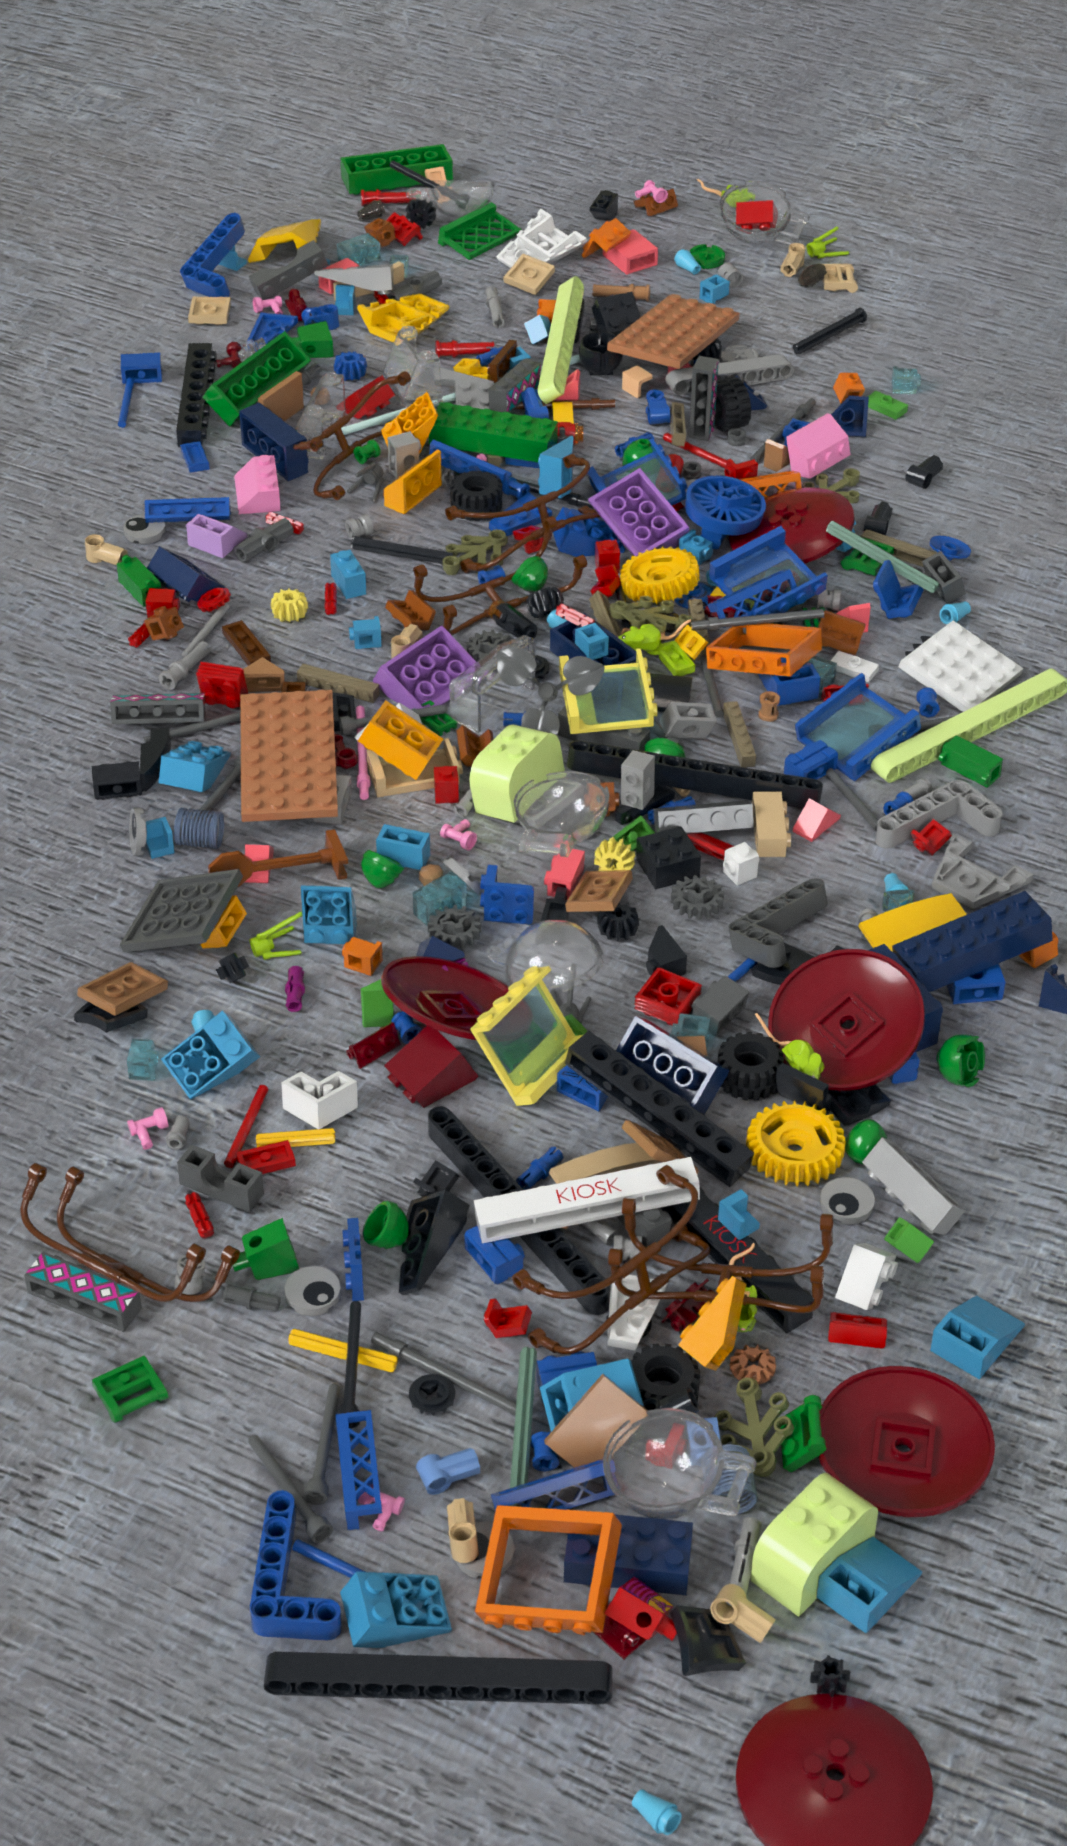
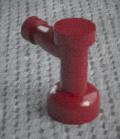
(234, 360)

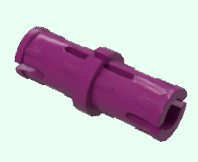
(294, 988)

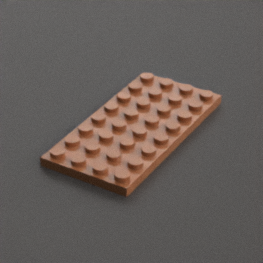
(674, 331)
(288, 756)

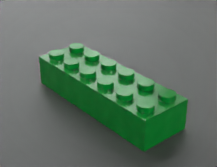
(374, 172)
(255, 377)
(493, 432)

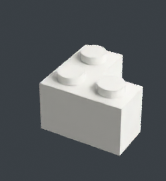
(319, 1101)
(864, 1274)

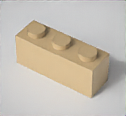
(770, 824)

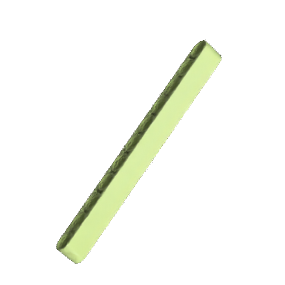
(561, 340)
(970, 724)

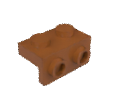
(653, 207)
(412, 611)
(841, 632)
(471, 744)

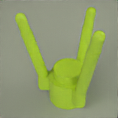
(818, 247)
(263, 942)

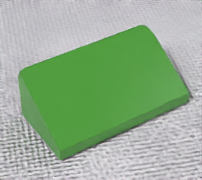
(631, 832)
(376, 1006)

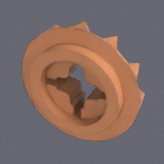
(761, 1373)

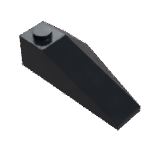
(432, 1229)

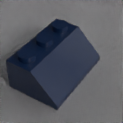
(181, 575)

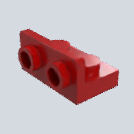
(403, 229)

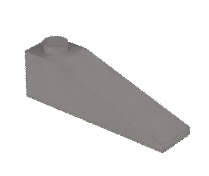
(372, 278)

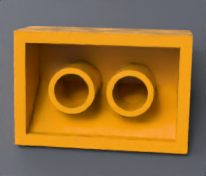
(414, 484)
(400, 740)

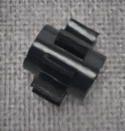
(232, 968)
(830, 1676)

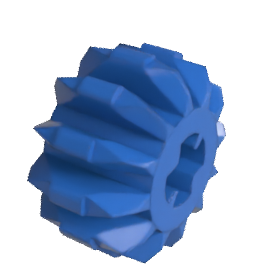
(350, 365)

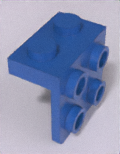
(894, 599)
(505, 900)

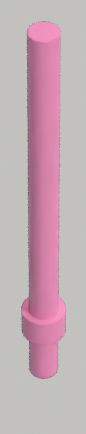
(363, 778)

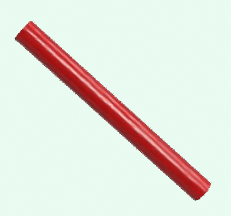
(699, 452)
(246, 1126)

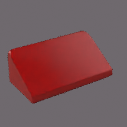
(709, 845)
(857, 1330)

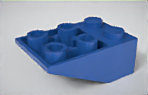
(580, 536)
(796, 688)

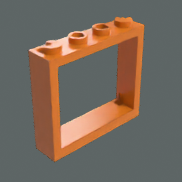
(726, 655)
(558, 1521)

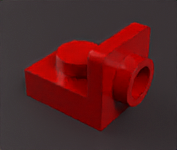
(531, 546)

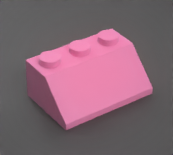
(817, 446)
(258, 486)

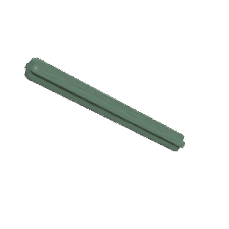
(880, 556)
(523, 1417)

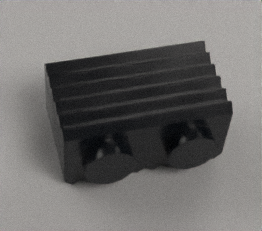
(116, 780)

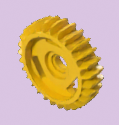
(660, 574)
(796, 1126)

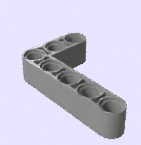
(948, 800)

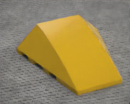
(298, 232)
(411, 310)
(911, 920)

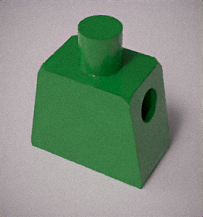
(315, 340)
(268, 1252)

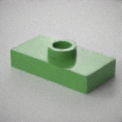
(887, 405)

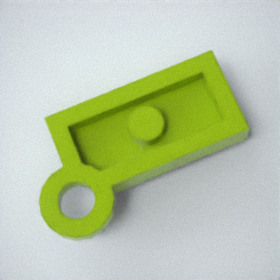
(674, 658)

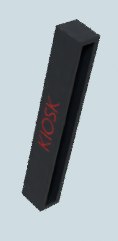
(725, 1246)

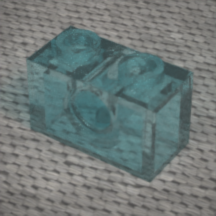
(359, 249)
(442, 892)

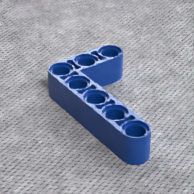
(198, 269)
(274, 1575)

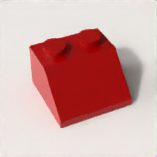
(756, 215)
(378, 399)

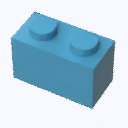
(348, 574)
(404, 845)

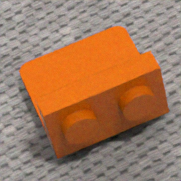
(606, 237)

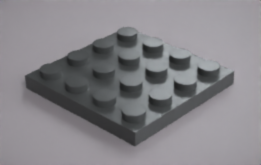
(181, 911)

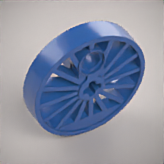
(735, 501)

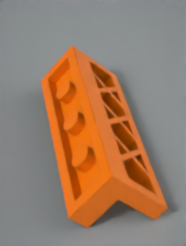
(774, 480)

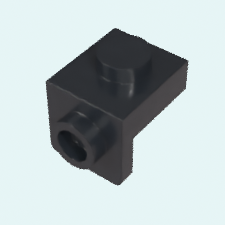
(436, 1179)

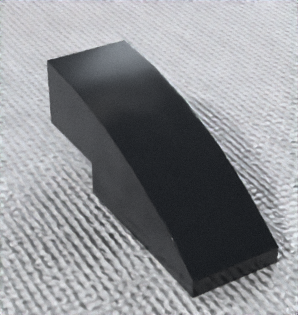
(151, 756)

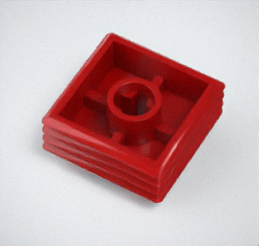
(221, 684)
(667, 996)

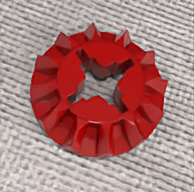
(213, 599)

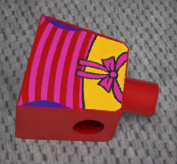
(634, 1606)

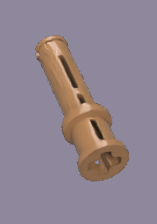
(639, 292)

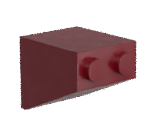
(429, 1068)

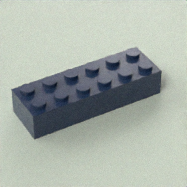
(976, 941)

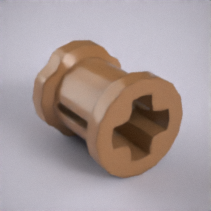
(769, 706)

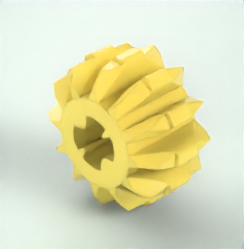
(289, 605)
(614, 855)

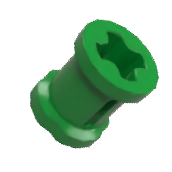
(366, 452)

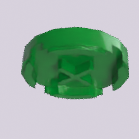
(708, 256)

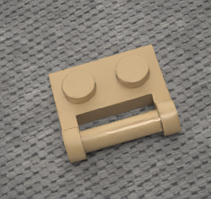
(834, 281)

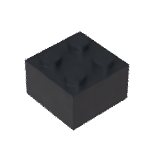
(615, 312)
(668, 857)

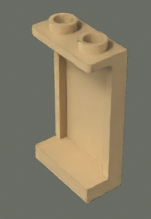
(391, 780)

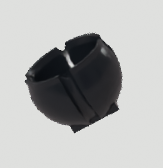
(596, 357)

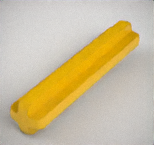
(298, 1138)

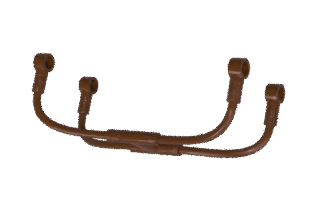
(316, 442)
(570, 461)
(450, 611)
(679, 1233)
(110, 1267)
(726, 1271)

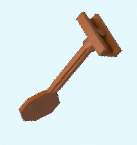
(331, 854)

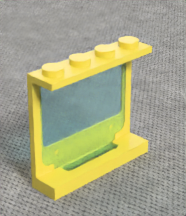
(617, 701)
(525, 1037)

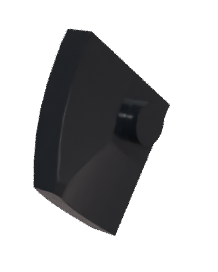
(778, 974)
(107, 1022)
(705, 1642)

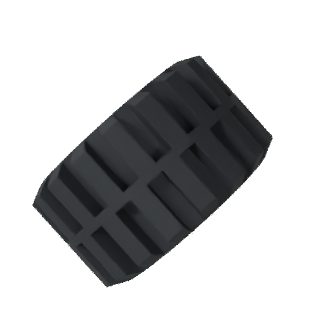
(732, 404)
(476, 493)
(751, 1065)
(665, 1364)

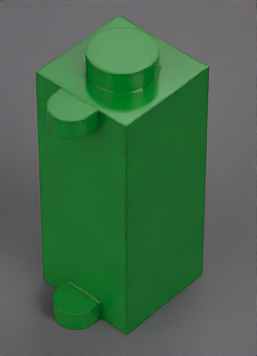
(136, 578)
(971, 761)

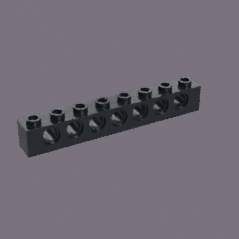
(193, 409)
(659, 1108)

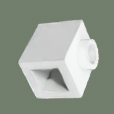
(741, 863)

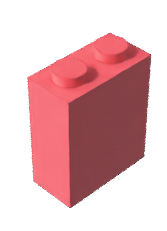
(633, 254)

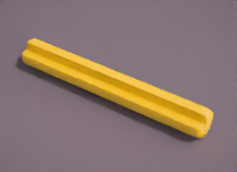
(339, 1350)

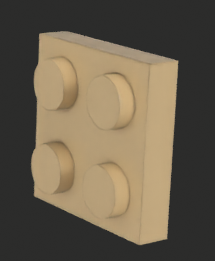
(529, 274)
(209, 310)

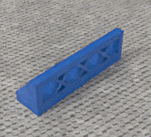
(463, 462)
(186, 509)
(751, 590)
(348, 1471)
(554, 1484)

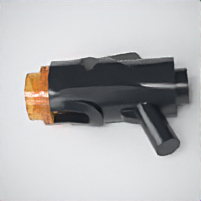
(512, 620)

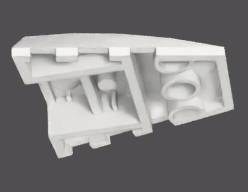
(541, 242)

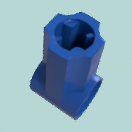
(533, 404)

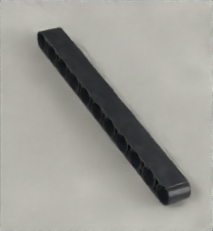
(696, 774)
(493, 1180)
(438, 1677)

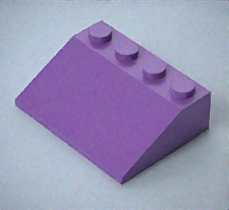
(639, 514)
(424, 670)

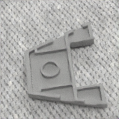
(468, 389)
(971, 883)

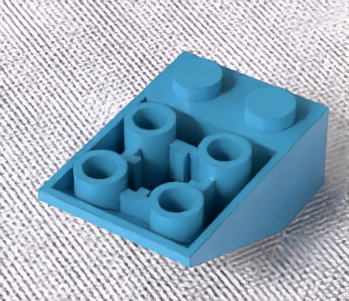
(553, 471)
(192, 766)
(328, 914)
(210, 1056)
(974, 1335)
(568, 1388)
(866, 1583)
(393, 1608)

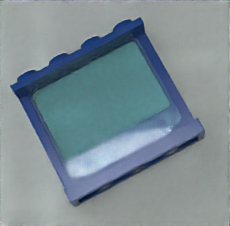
(656, 468)
(759, 560)
(857, 726)

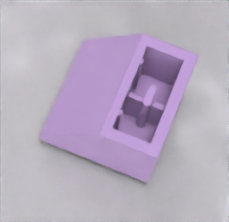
(213, 535)

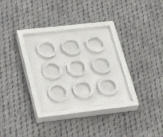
(960, 667)

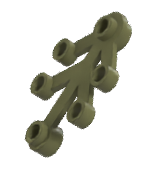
(850, 479)
(495, 540)
(654, 616)
(757, 1429)

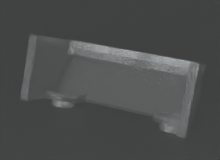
(472, 683)

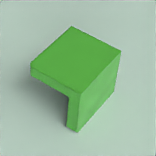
(908, 1240)

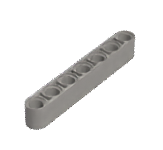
(749, 370)

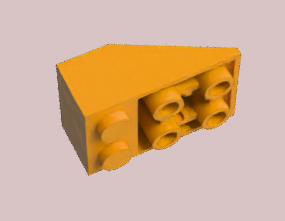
(417, 419)
(716, 1330)

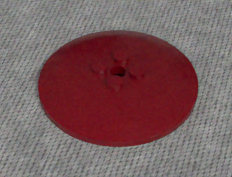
(804, 517)
(856, 988)
(439, 997)
(913, 1408)
(795, 1803)

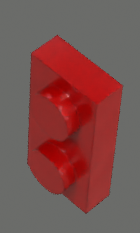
(268, 1157)

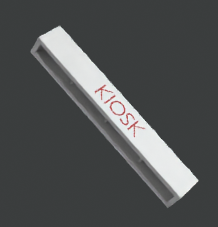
(580, 1200)

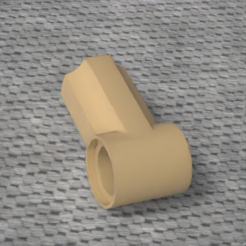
(793, 260)
(100, 551)
(407, 638)
(462, 1531)
(742, 1612)

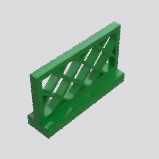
(472, 224)

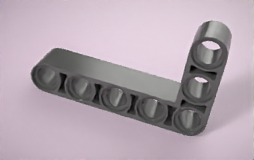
(758, 932)

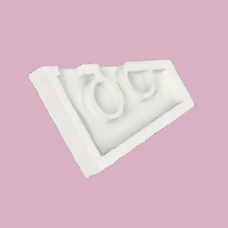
(632, 1324)

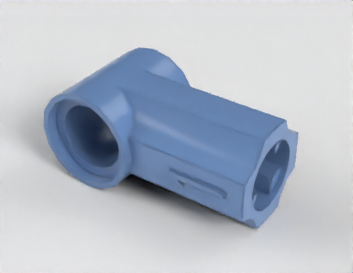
(439, 1472)

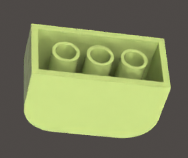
(510, 763)
(808, 1538)

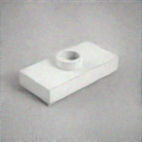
(854, 665)

